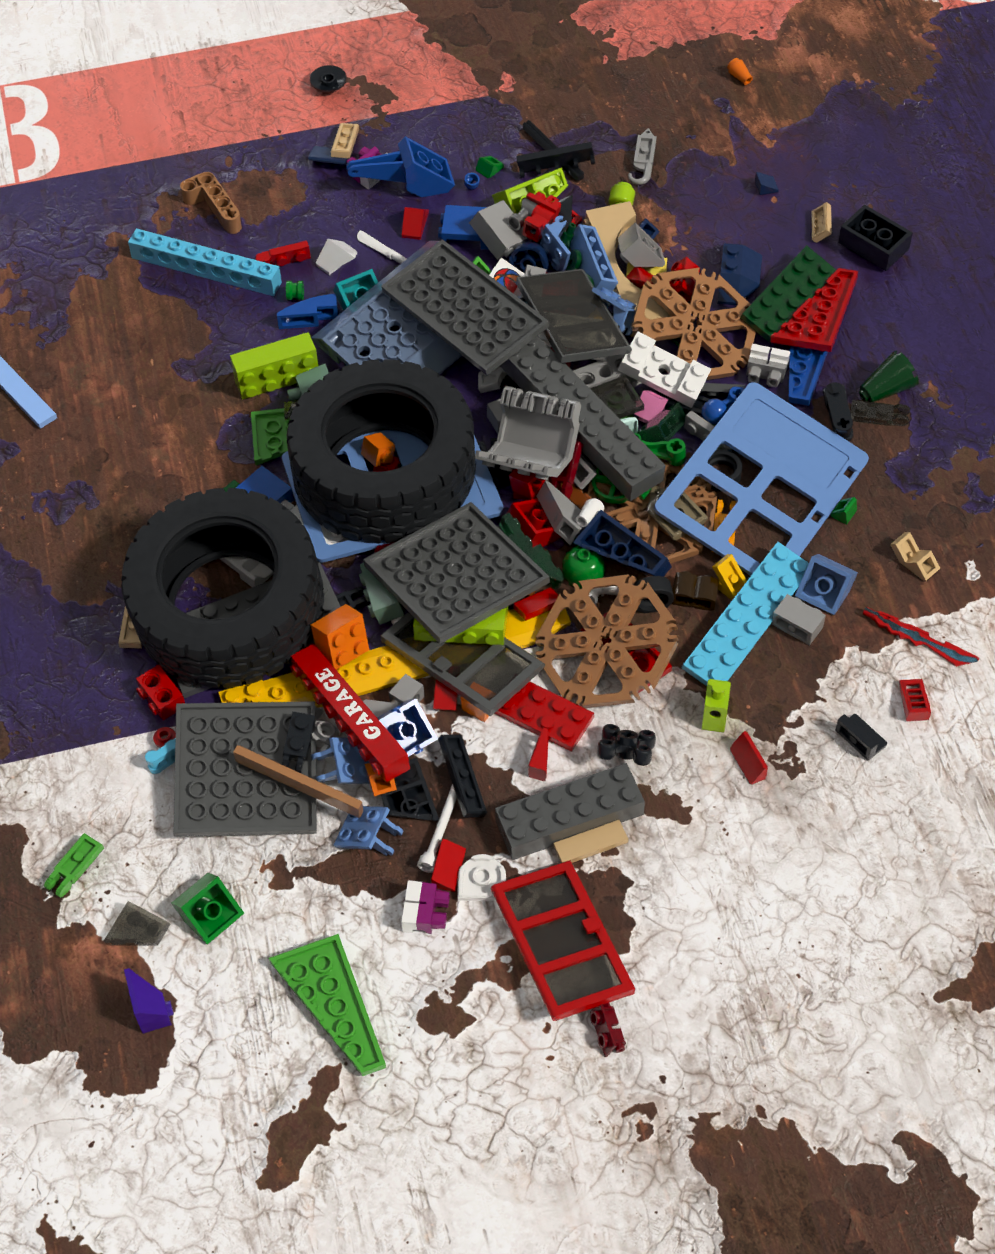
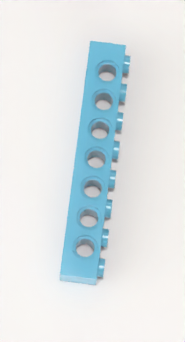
(205, 262)

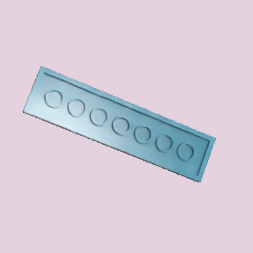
(746, 616)

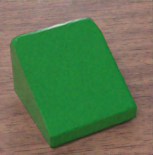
(488, 166)

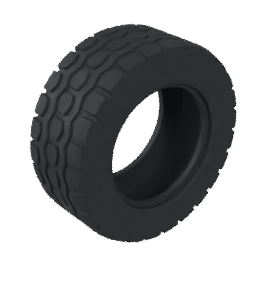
(377, 399)
(211, 529)

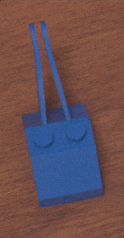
(412, 164)

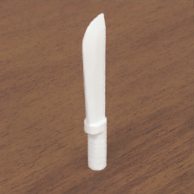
(378, 246)

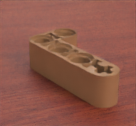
(207, 188)

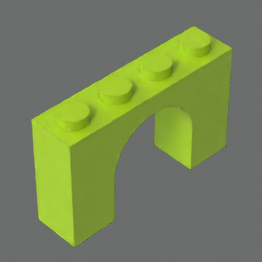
(487, 631)

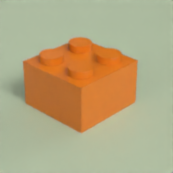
(341, 635)

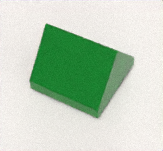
(845, 510)

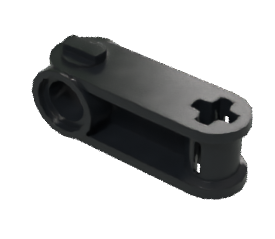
(838, 409)

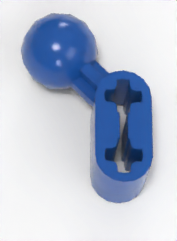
(715, 409)

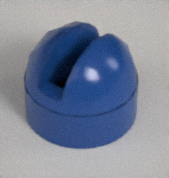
(469, 179)

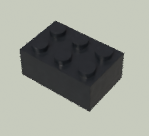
(875, 237)

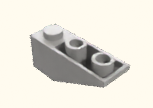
(560, 512)

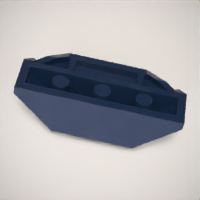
(741, 270)

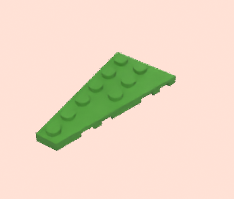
(269, 434)
(328, 989)

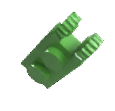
(74, 864)

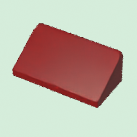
(749, 758)
(447, 865)

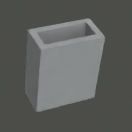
(494, 230)

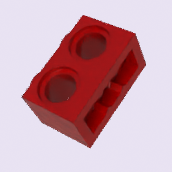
(164, 690)

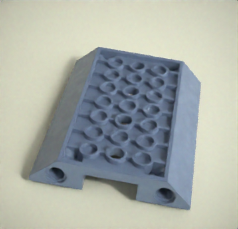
(368, 324)

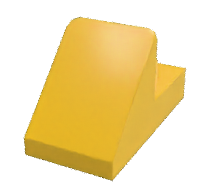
(730, 576)

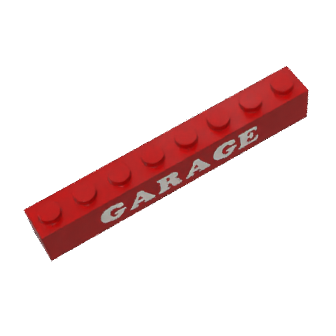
(350, 713)

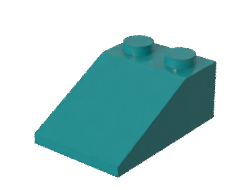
(354, 287)

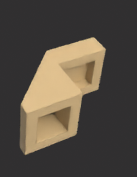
(917, 561)

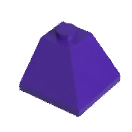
(148, 1003)

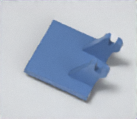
(555, 248)
(623, 309)
(348, 763)
(362, 831)

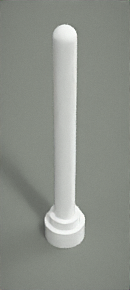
(428, 859)

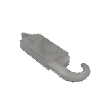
(644, 156)

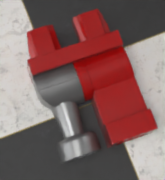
(536, 213)

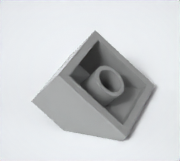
(640, 248)

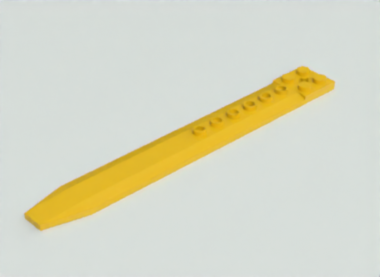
(377, 667)

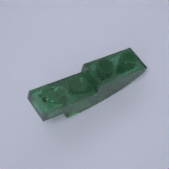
(539, 555)

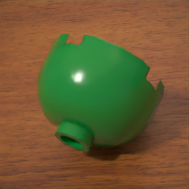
(582, 565)

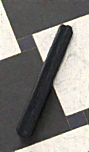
(547, 144)

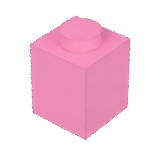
(653, 406)

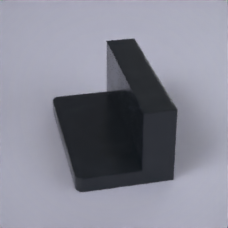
(860, 735)

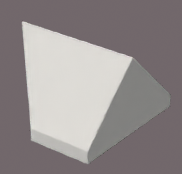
(334, 255)

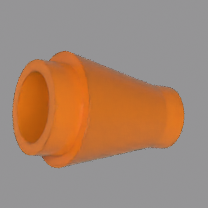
(739, 71)

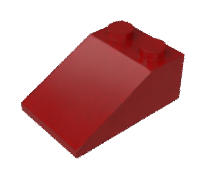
(534, 522)

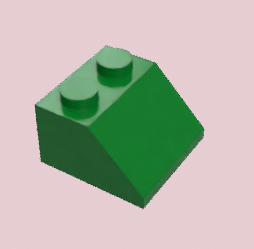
(207, 907)

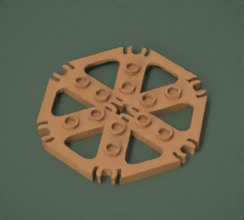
(681, 322)
(635, 513)
(613, 653)

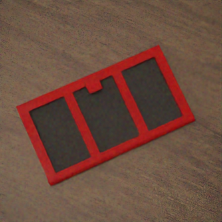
(562, 940)

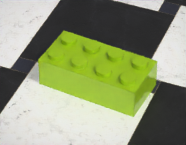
(273, 365)

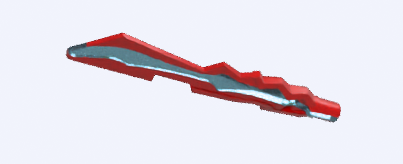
(919, 637)

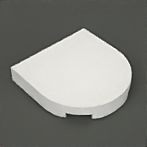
(478, 876)

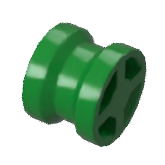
(295, 290)

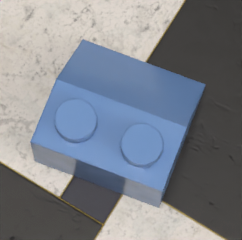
(826, 583)

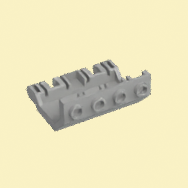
(534, 435)

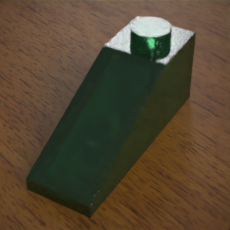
(664, 425)

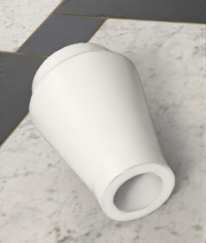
(589, 511)

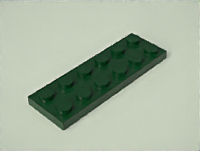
(787, 293)

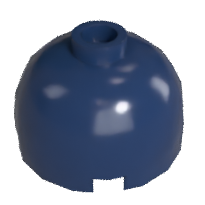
(529, 254)

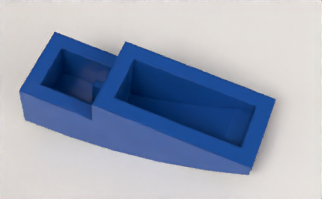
(308, 312)

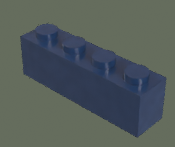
(618, 543)

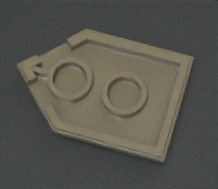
(684, 504)

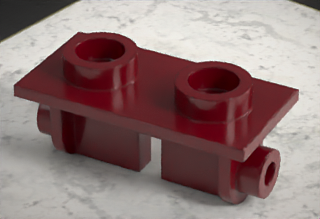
(603, 1019)

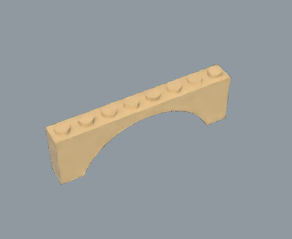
(610, 224)

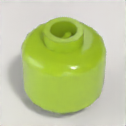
(621, 193)

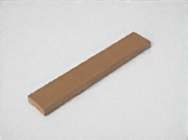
(298, 781)

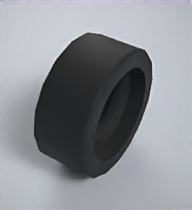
(729, 459)
(662, 587)

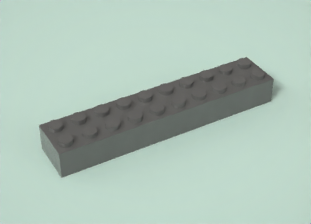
(603, 435)

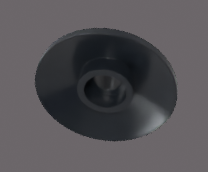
(328, 78)

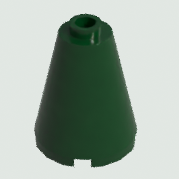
(890, 378)

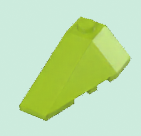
(549, 184)

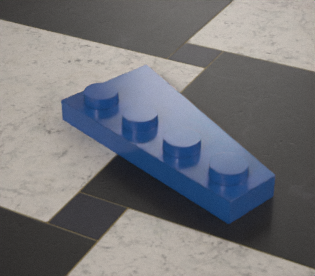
(804, 373)

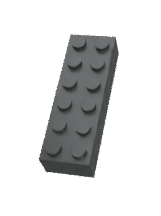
(569, 810)

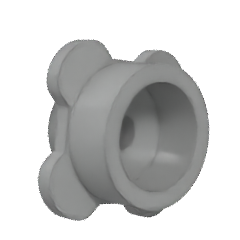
(326, 727)

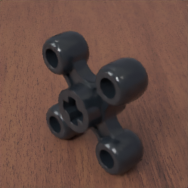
(626, 744)

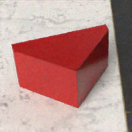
(414, 222)

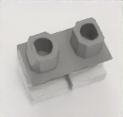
(760, 368)

